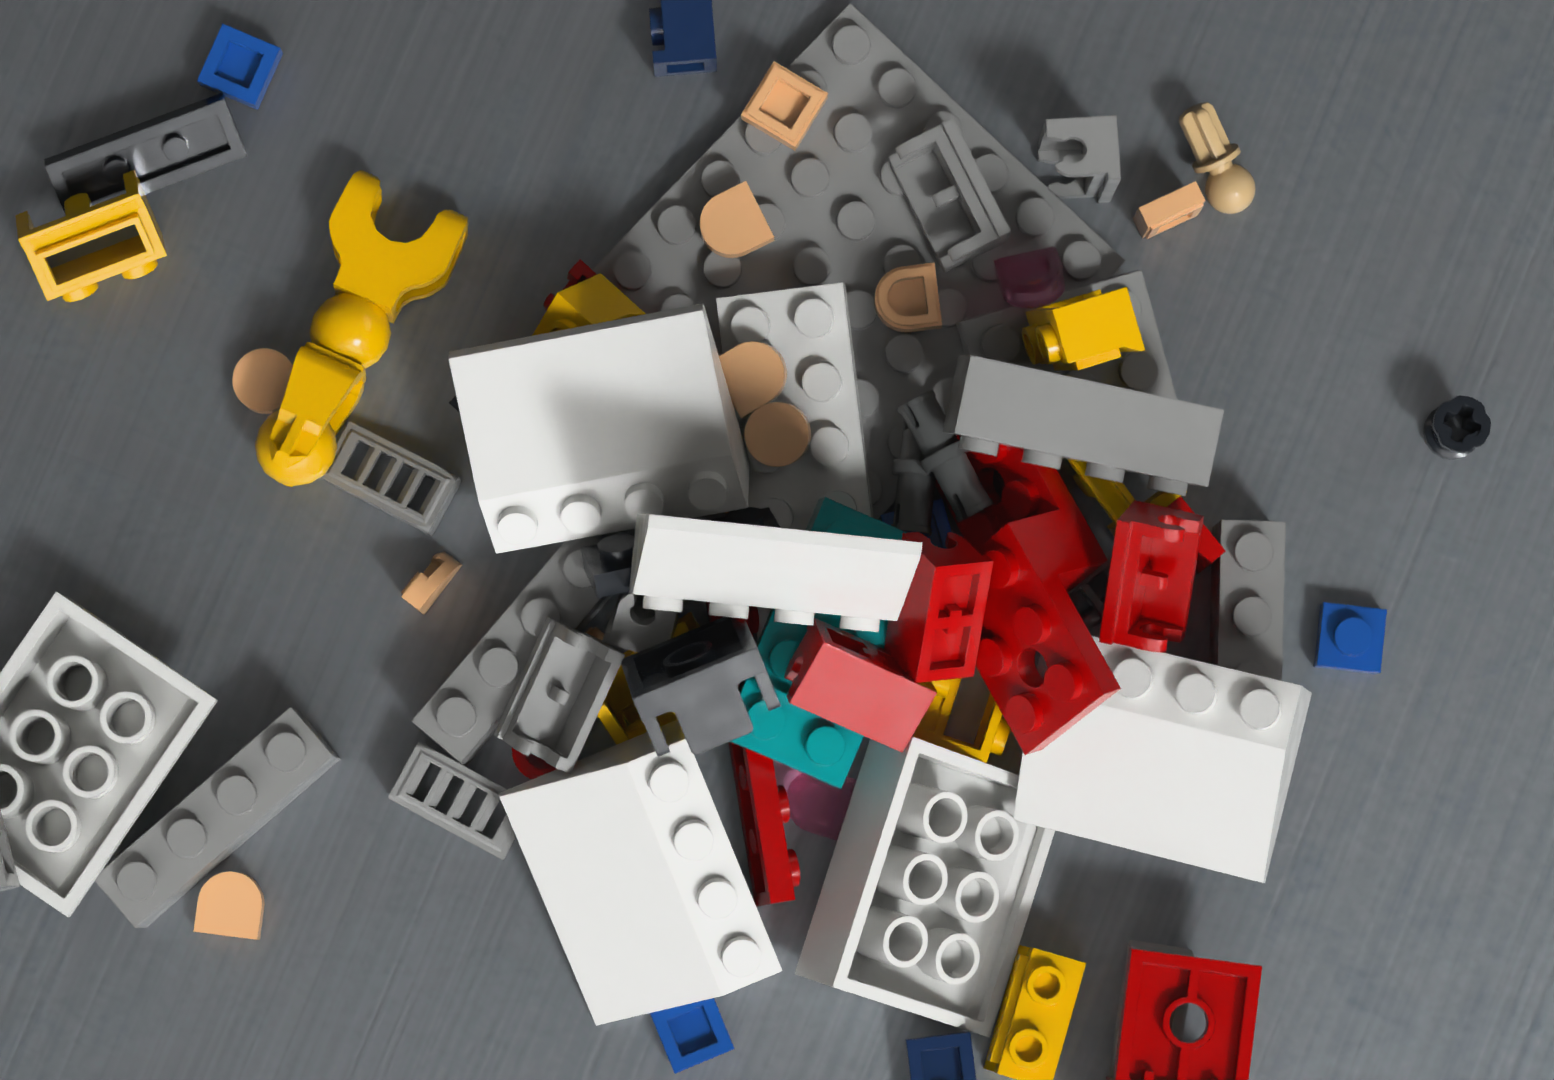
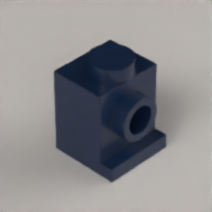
(688, 37)

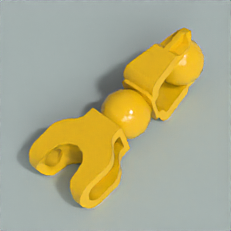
(352, 328)

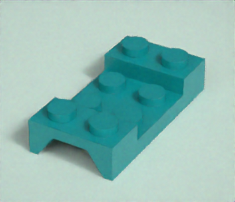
(789, 732)

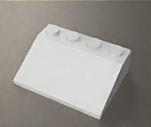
(599, 427)
(771, 569)
(84, 745)
(1173, 763)
(640, 879)
(927, 886)

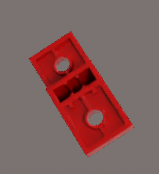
(1038, 557)
(1161, 983)

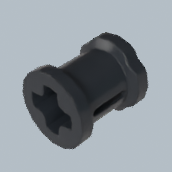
(1474, 421)

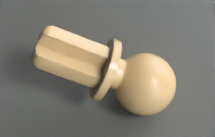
(1229, 185)

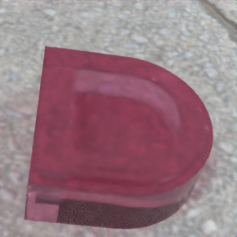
(1030, 278)
(819, 806)

